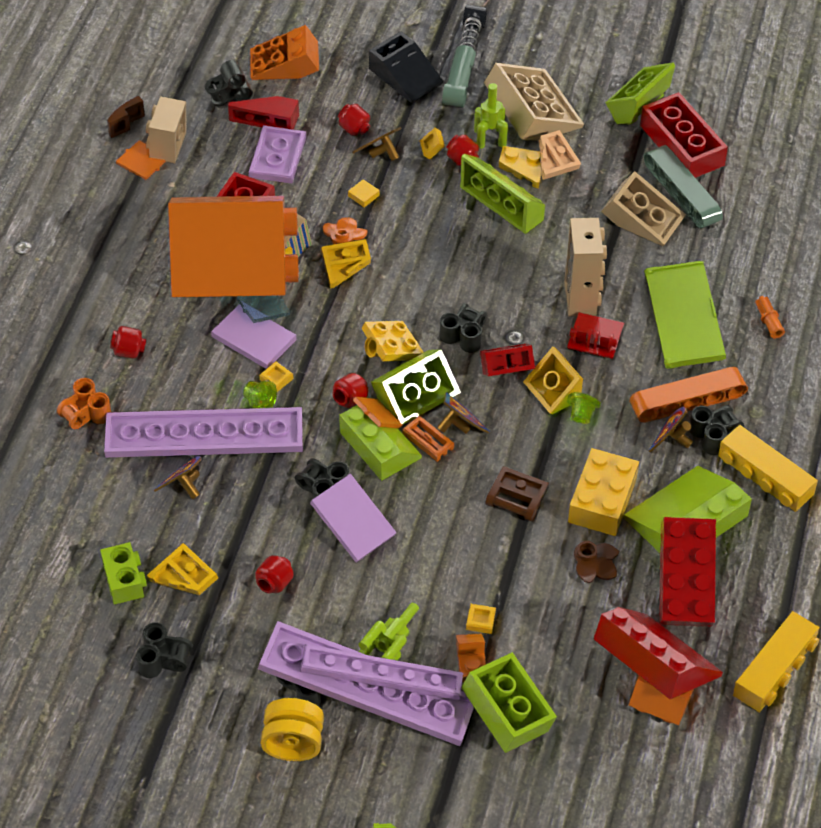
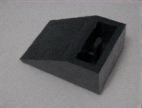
(404, 67)

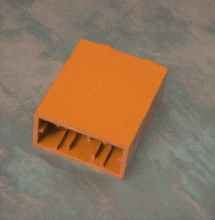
(231, 246)

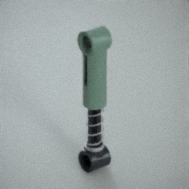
(456, 87)

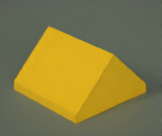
(553, 381)

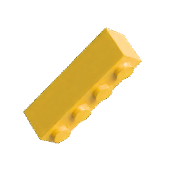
(767, 468)
(776, 661)

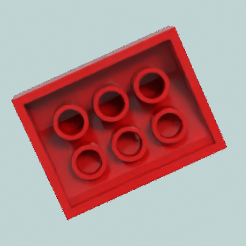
(653, 652)

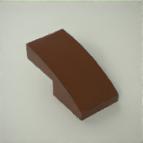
(121, 118)

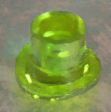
(260, 394)
(582, 407)

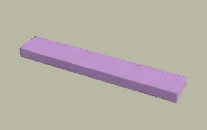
(381, 672)

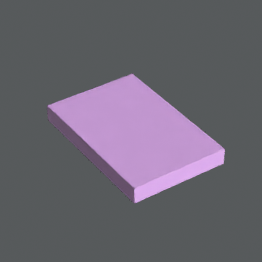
(277, 154)
(258, 341)
(353, 518)

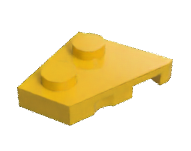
(522, 164)
(344, 260)
(183, 572)

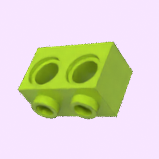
(121, 573)

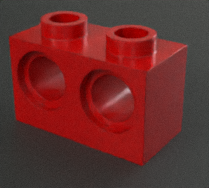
(507, 359)

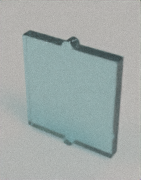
(263, 307)

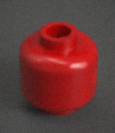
(354, 119)
(459, 146)
(127, 342)
(348, 388)
(274, 574)

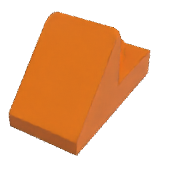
(470, 653)

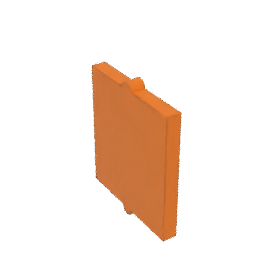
(138, 161)
(378, 412)

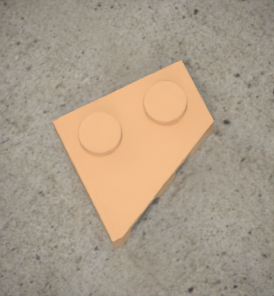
(556, 155)

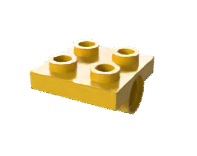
(390, 341)

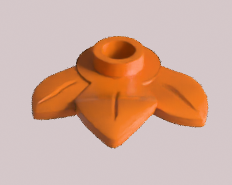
(344, 231)

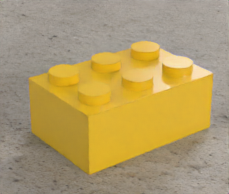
(603, 492)

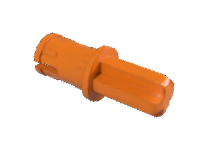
(770, 317)

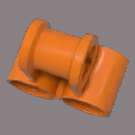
(84, 405)

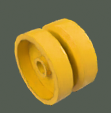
(292, 729)

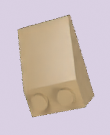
(643, 210)

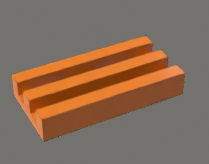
(425, 441)

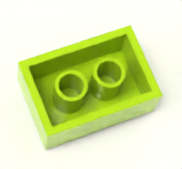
(508, 702)

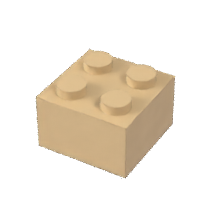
(166, 129)

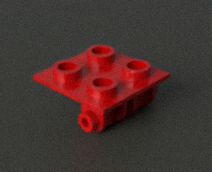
(595, 335)

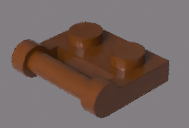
(520, 487)

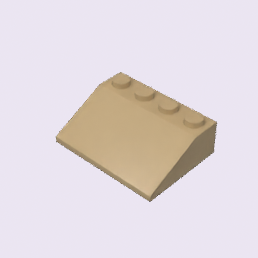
(532, 101)

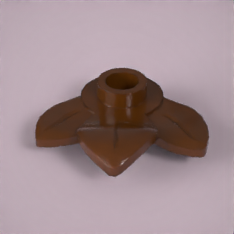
(598, 562)

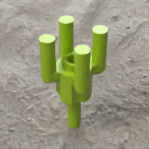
(490, 116)
(389, 636)

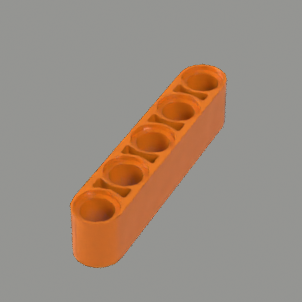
(688, 393)

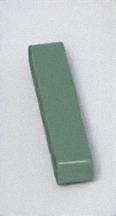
(683, 186)

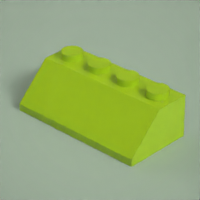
(500, 194)

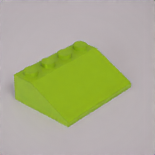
(691, 496)

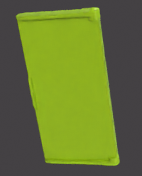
(685, 314)

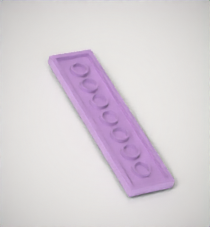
(203, 432)
(426, 713)

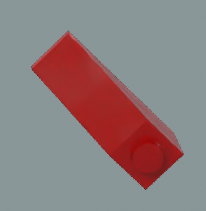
(267, 111)

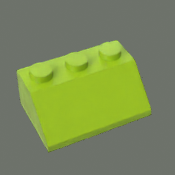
(639, 91)
(416, 386)
(380, 447)

